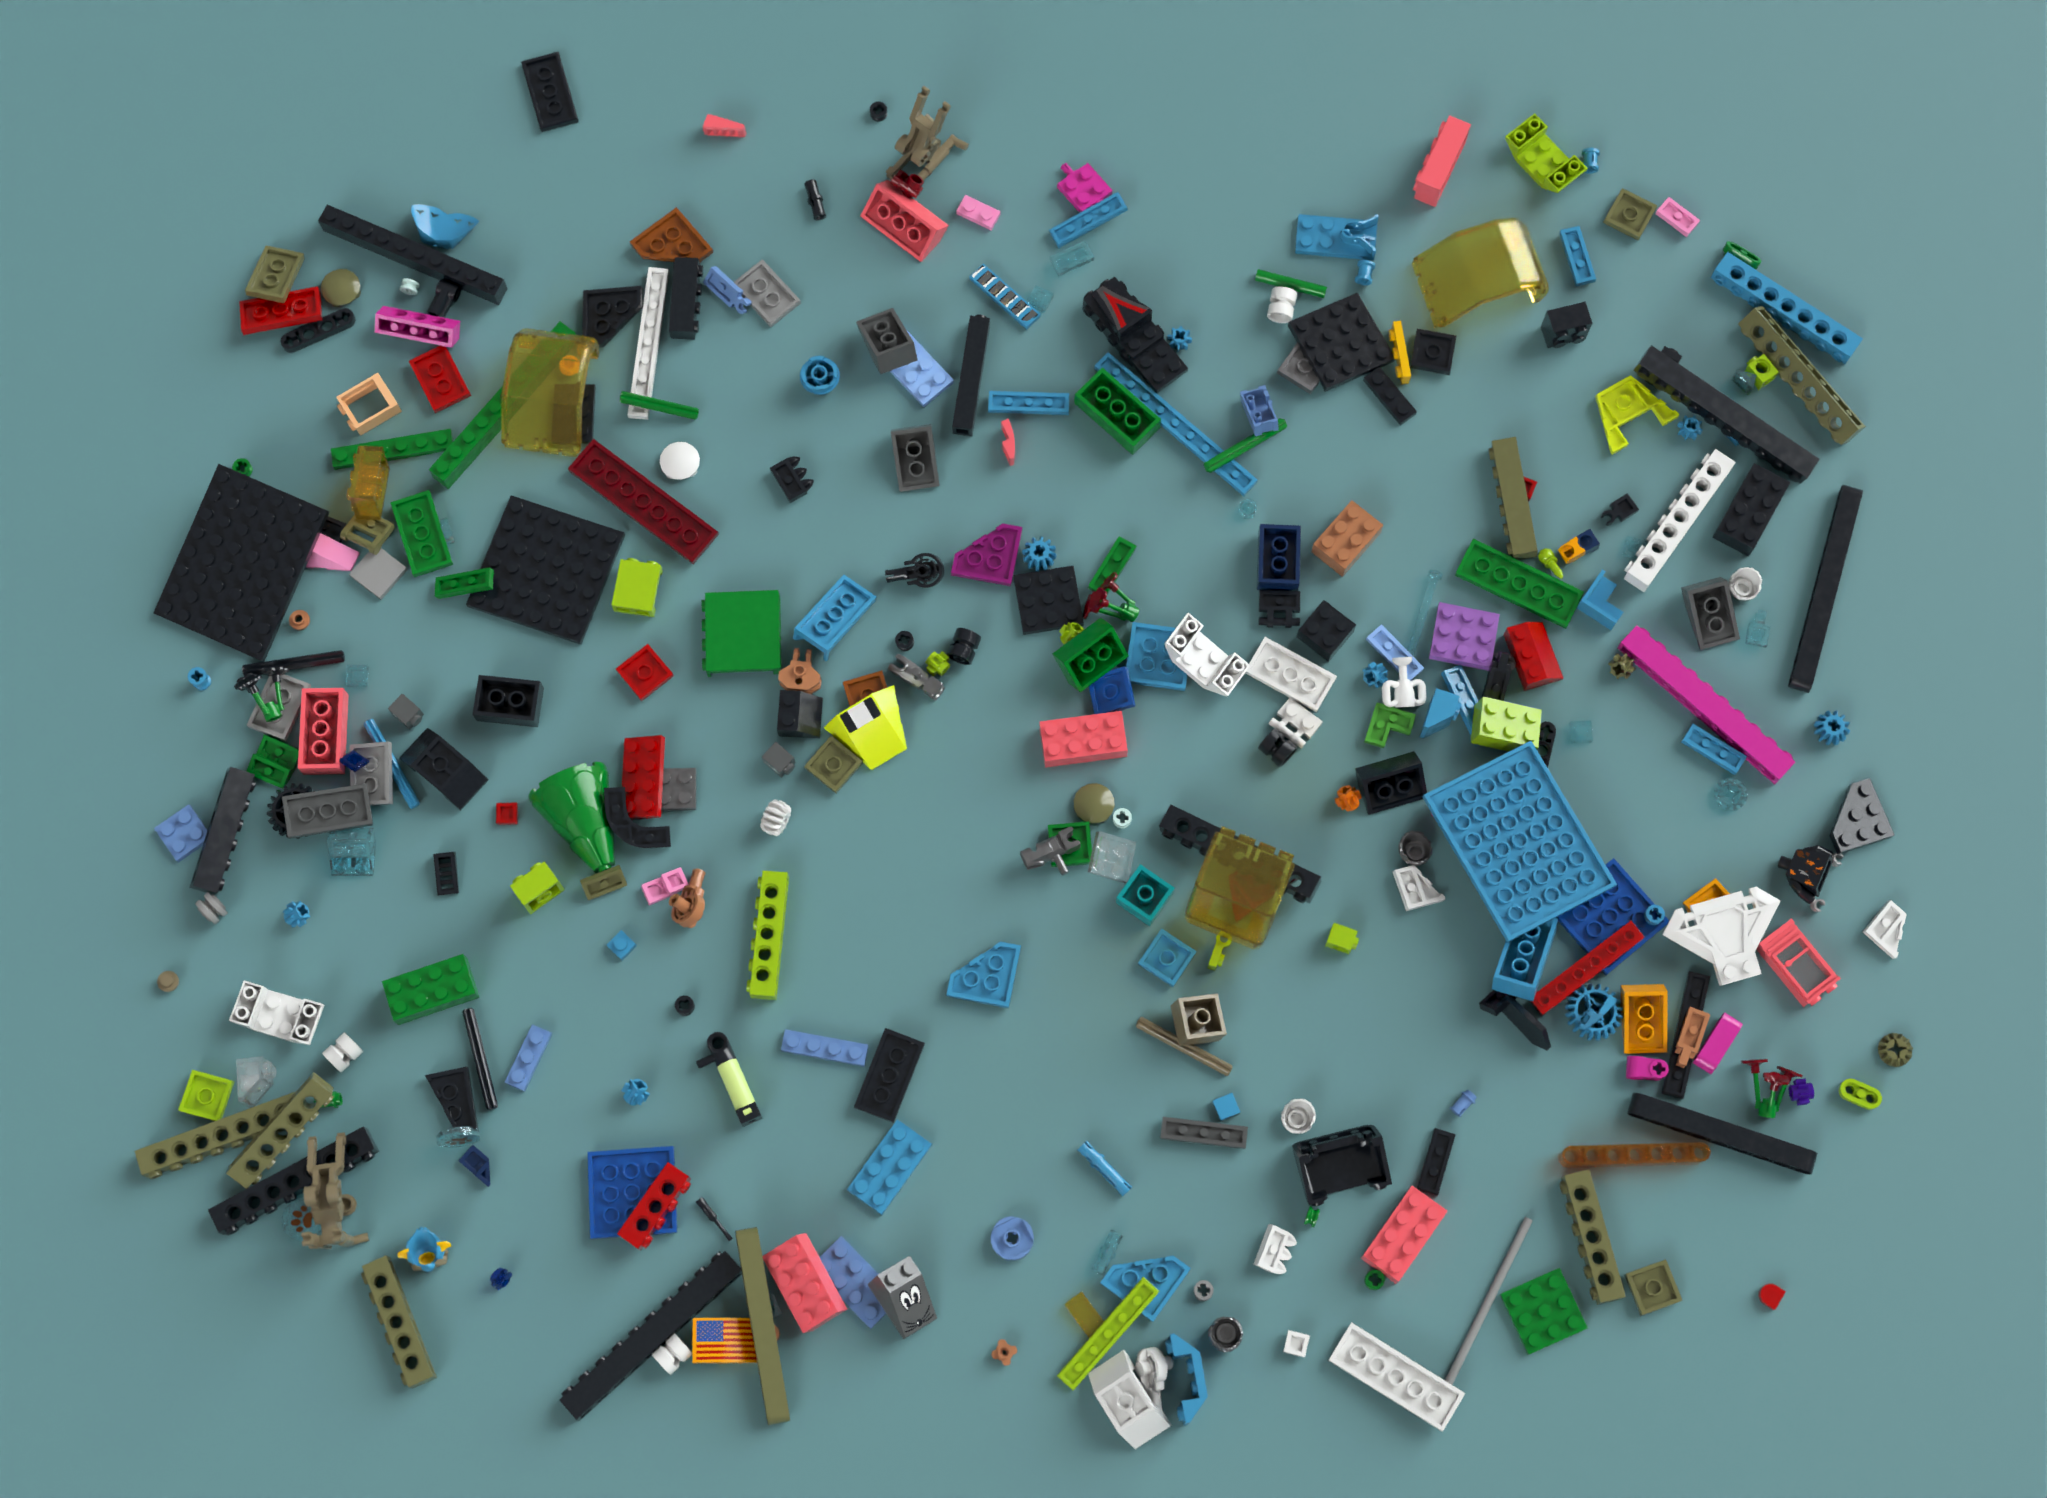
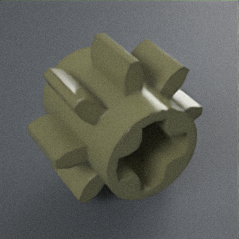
(1621, 666)

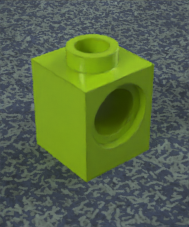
(1763, 363)
(1342, 938)

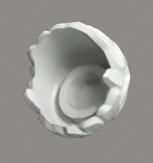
(1745, 584)
(1298, 1116)

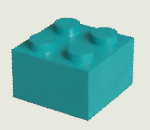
(1145, 895)

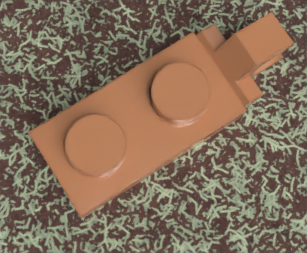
(1691, 1035)

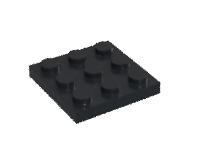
(1048, 599)

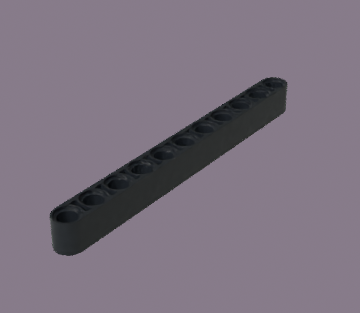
(1825, 588)

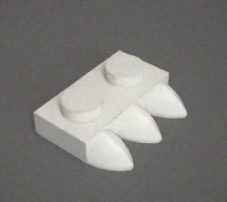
(1273, 1249)

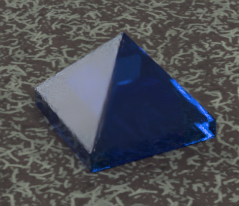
(354, 761)

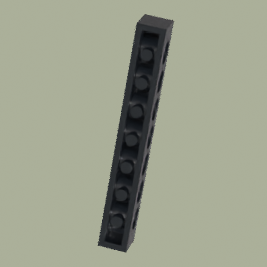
(1176, 817)
(222, 1212)

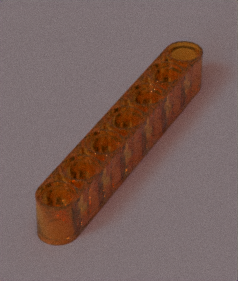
(1643, 1150)

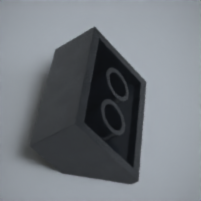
(1391, 782)

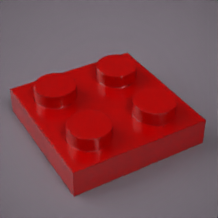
(644, 672)

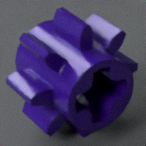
(1801, 1091)

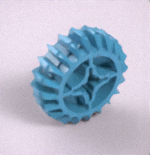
(1589, 1004)

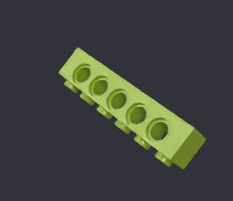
(769, 881)

